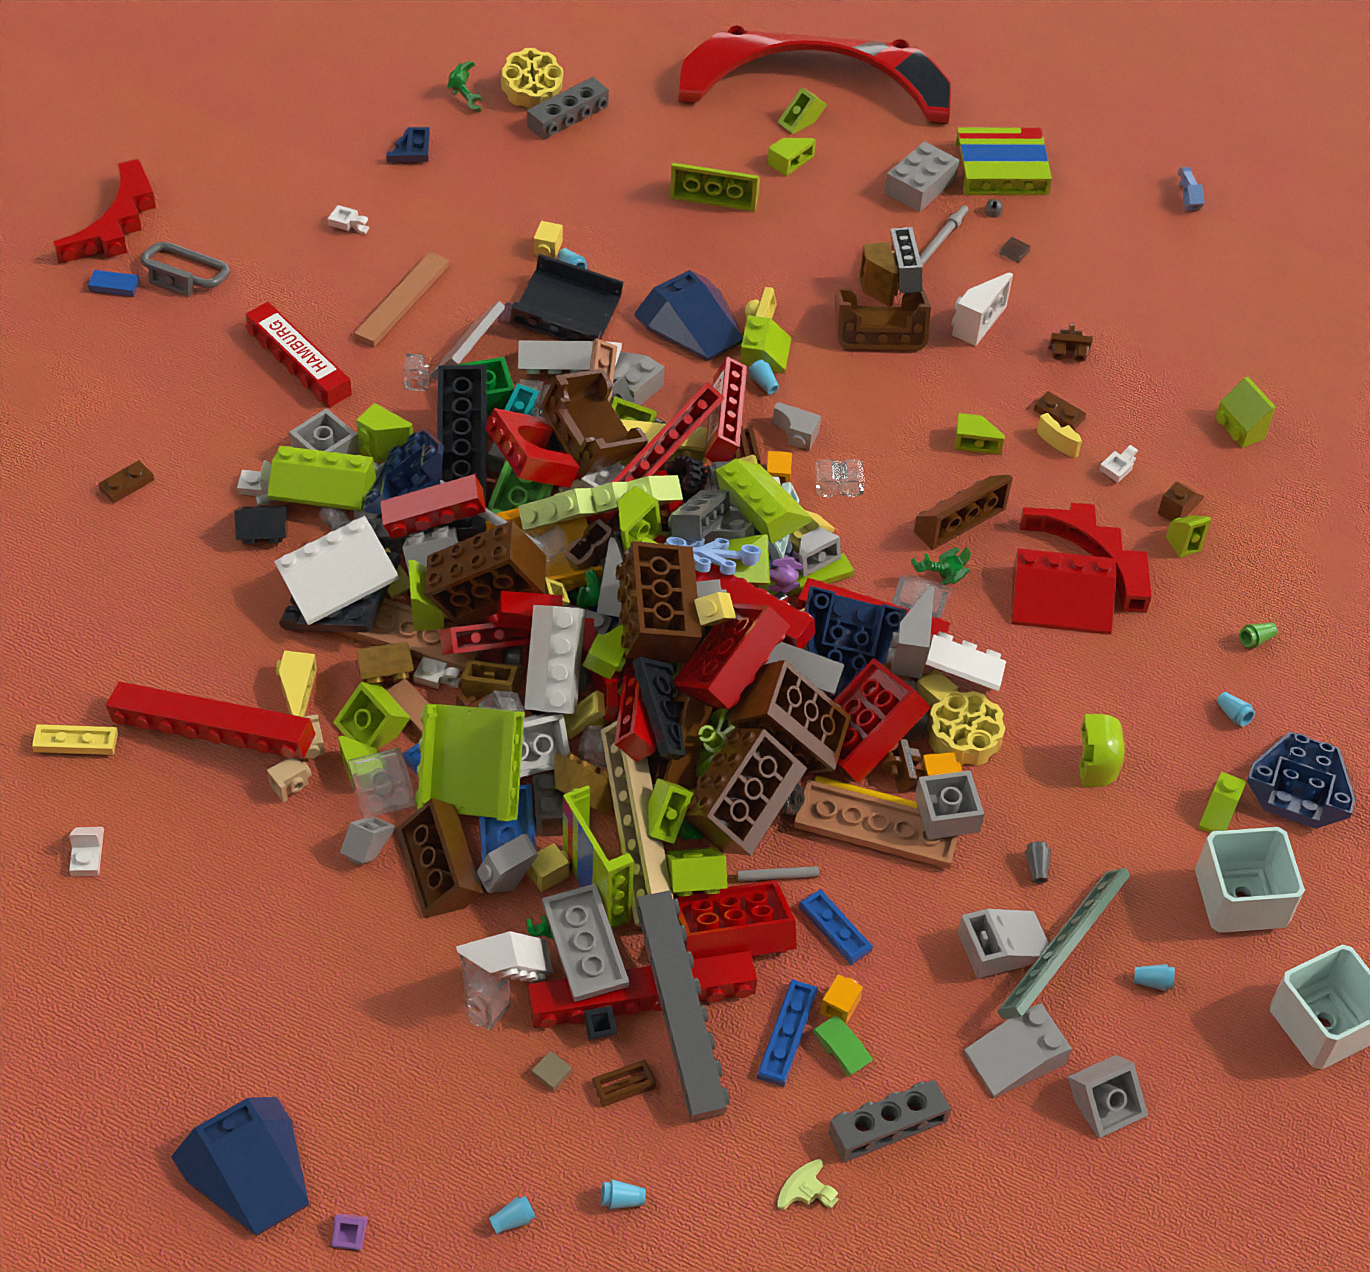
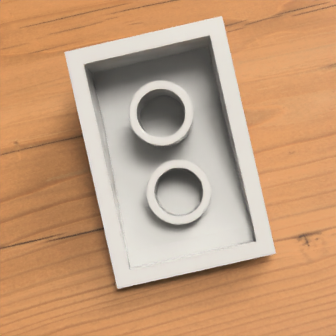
(980, 308)

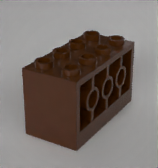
(472, 573)
(658, 602)
(794, 715)
(743, 790)

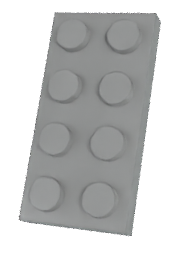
(585, 942)

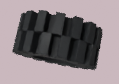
(695, 474)

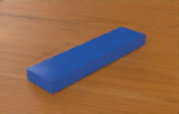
(787, 1033)

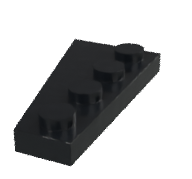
(658, 698)

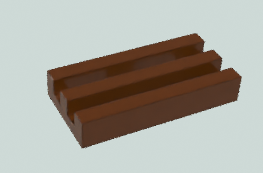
(750, 432)
(628, 1092)

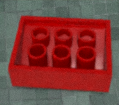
(1063, 591)
(731, 655)
(881, 715)
(738, 920)

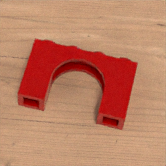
(523, 445)

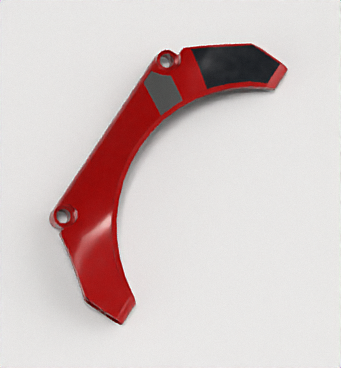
(896, 59)

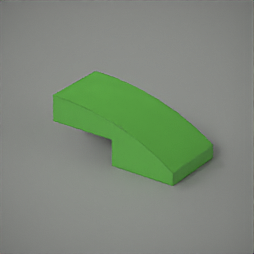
(843, 1044)

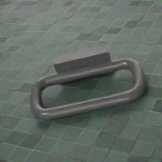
(177, 279)

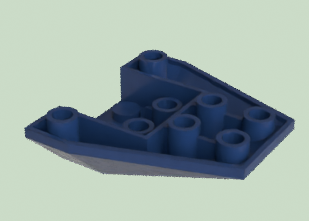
(690, 315)
(407, 470)
(850, 631)
(1303, 781)
(246, 1163)

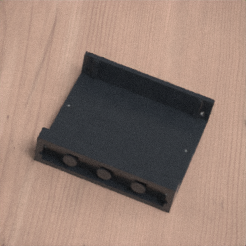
(567, 301)

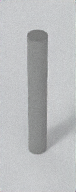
(778, 873)

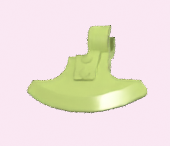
(806, 1188)

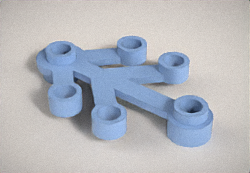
(715, 551)

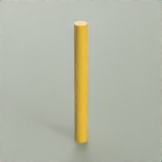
(910, 803)

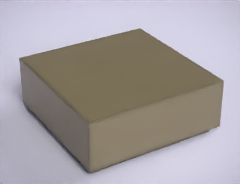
(551, 1071)

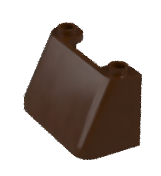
(882, 326)
(587, 422)

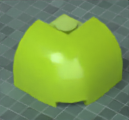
(1102, 750)

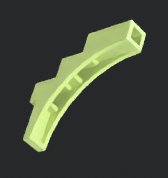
(595, 500)

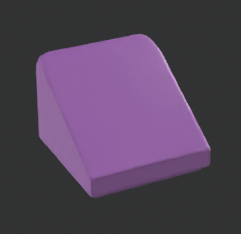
(349, 1231)

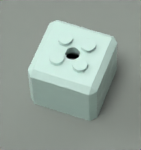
(1251, 863)
(1328, 988)

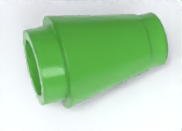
(1256, 634)

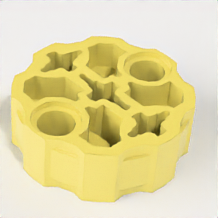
(531, 77)
(969, 723)

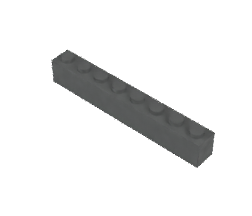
(681, 1006)

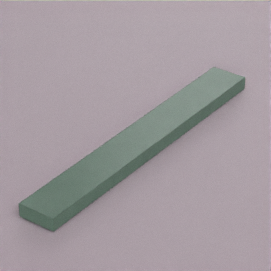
(1063, 944)

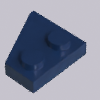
(411, 146)

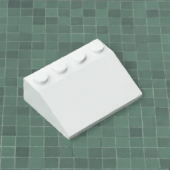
(336, 570)

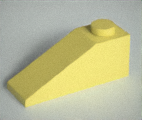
(297, 677)

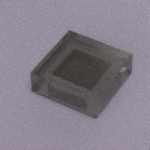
(1015, 250)

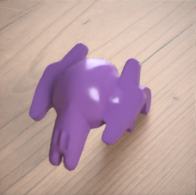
(785, 573)

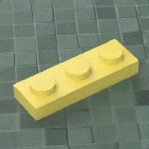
(75, 739)

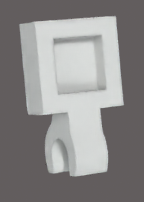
(346, 218)
(1118, 465)
(435, 672)

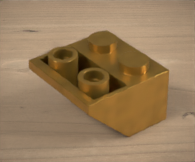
(879, 272)
(385, 662)
(485, 677)
(576, 773)

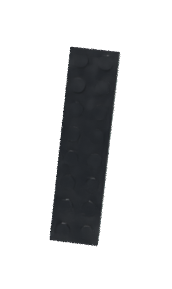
(463, 432)

